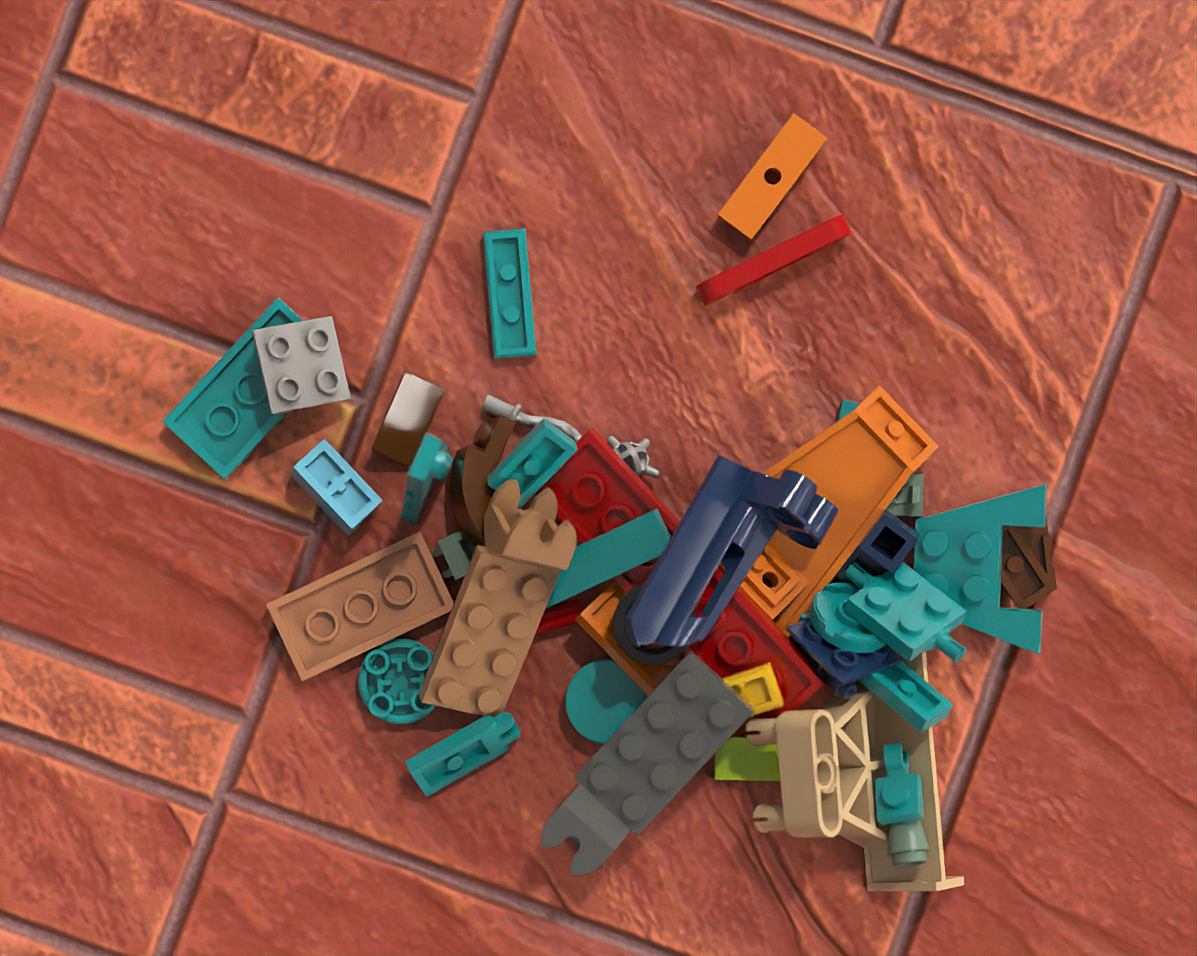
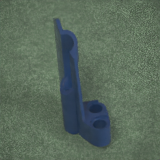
(730, 525)

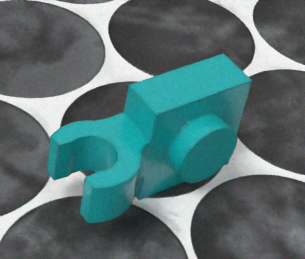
(900, 794)

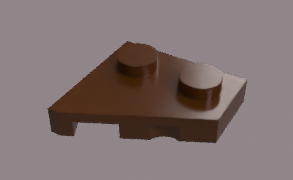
(1027, 564)

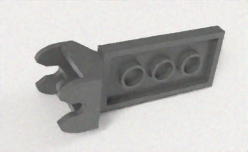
(646, 762)

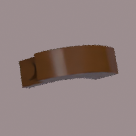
(469, 476)

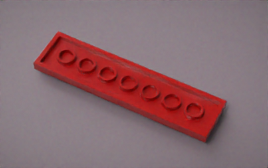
(602, 493)

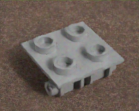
(301, 365)

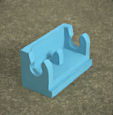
(335, 487)

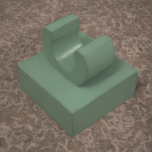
(909, 498)
(457, 552)

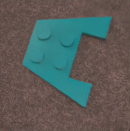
(963, 559)

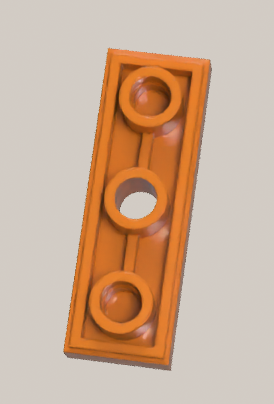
(786, 156)

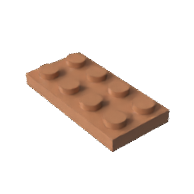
(361, 606)

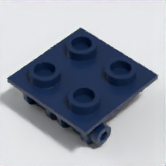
(836, 664)

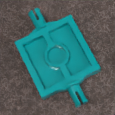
(905, 611)

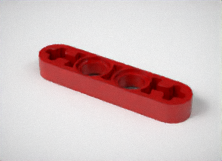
(773, 260)

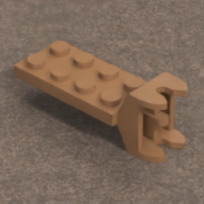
(499, 604)

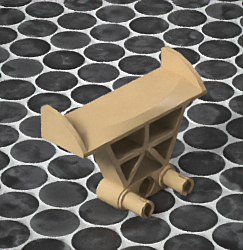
(830, 782)

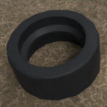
(640, 653)

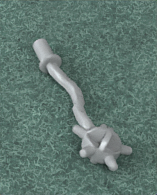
(631, 453)

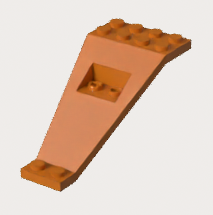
(856, 467)

